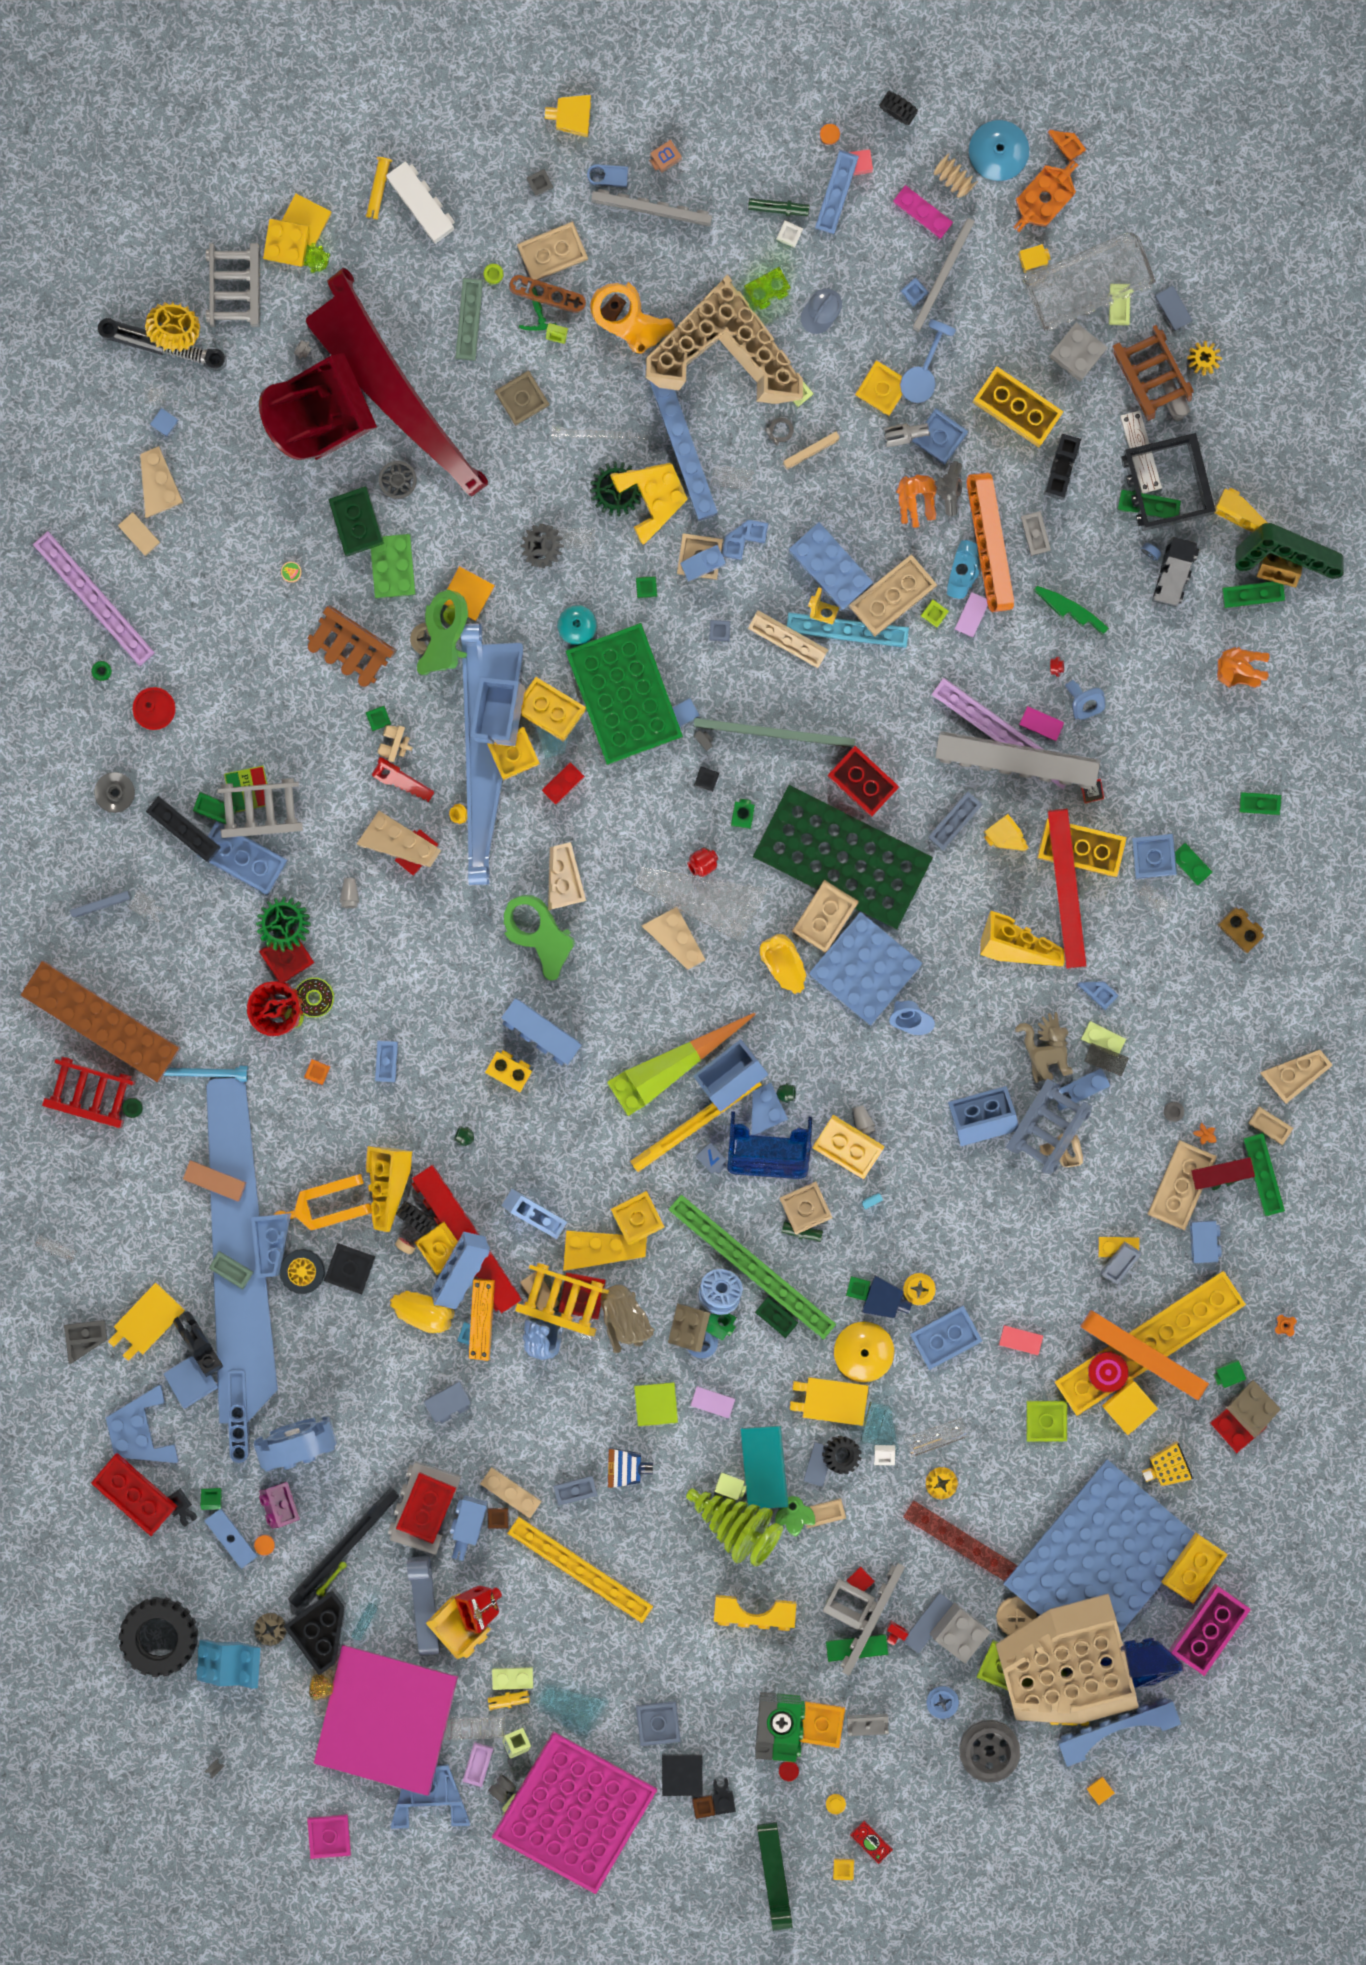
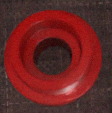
(1057, 666)

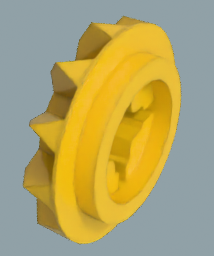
(925, 1296)
(945, 1474)

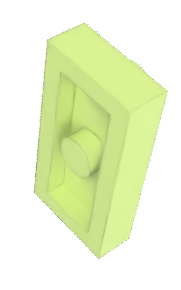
(1103, 1037)
(512, 1678)

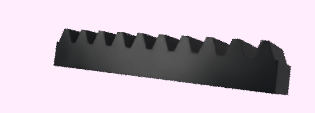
(183, 829)

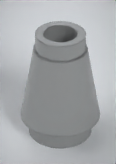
(349, 894)
(863, 1120)

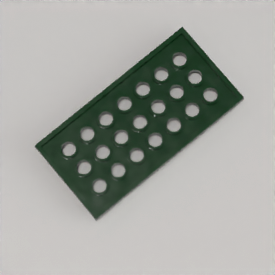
(847, 824)

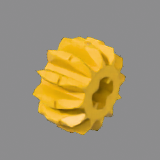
(1202, 364)

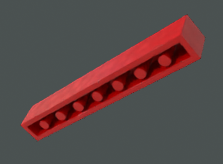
(448, 1210)

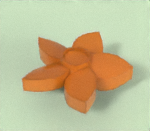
(1205, 1134)

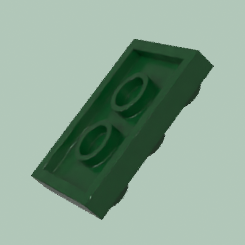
(356, 521)

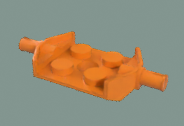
(1057, 184)

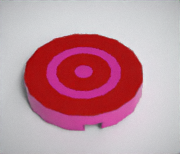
(1108, 1372)

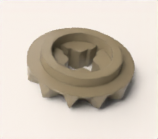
(418, 633)
(273, 1620)

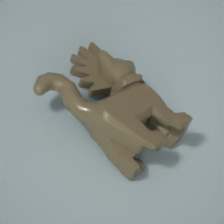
(1047, 1055)

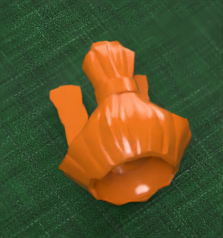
(907, 491)
(1235, 667)

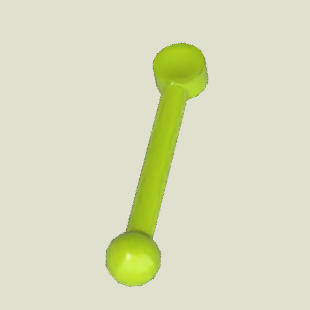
(320, 1591)

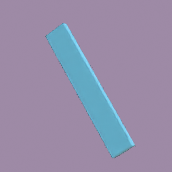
(847, 630)

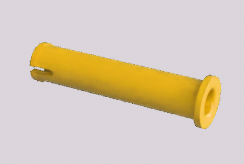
(378, 187)

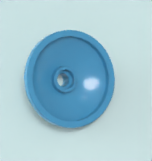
(998, 164)

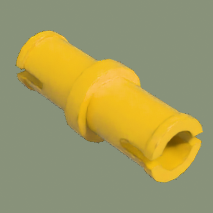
(508, 1700)

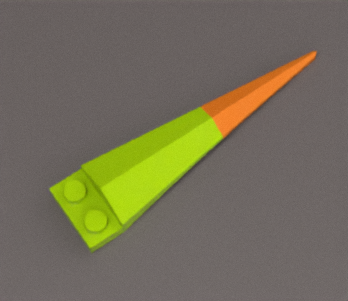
(647, 1080)

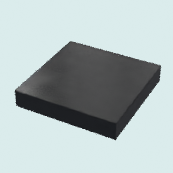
(349, 1268)
(682, 1775)

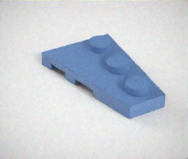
(269, 1243)

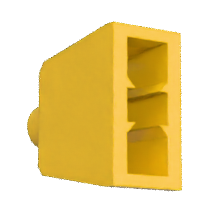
(571, 114)

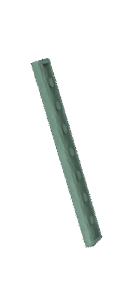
(773, 732)

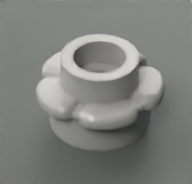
(302, 349)

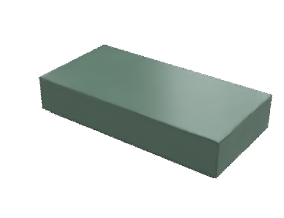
(231, 1270)

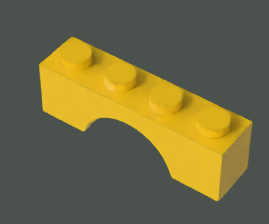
(780, 1615)

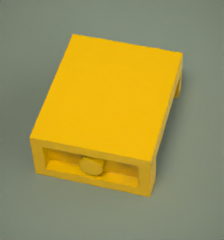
(451, 1631)

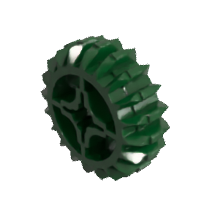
(607, 490)

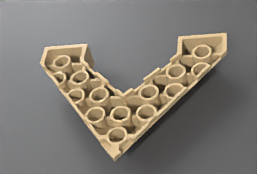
(727, 318)

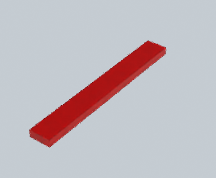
(1067, 888)

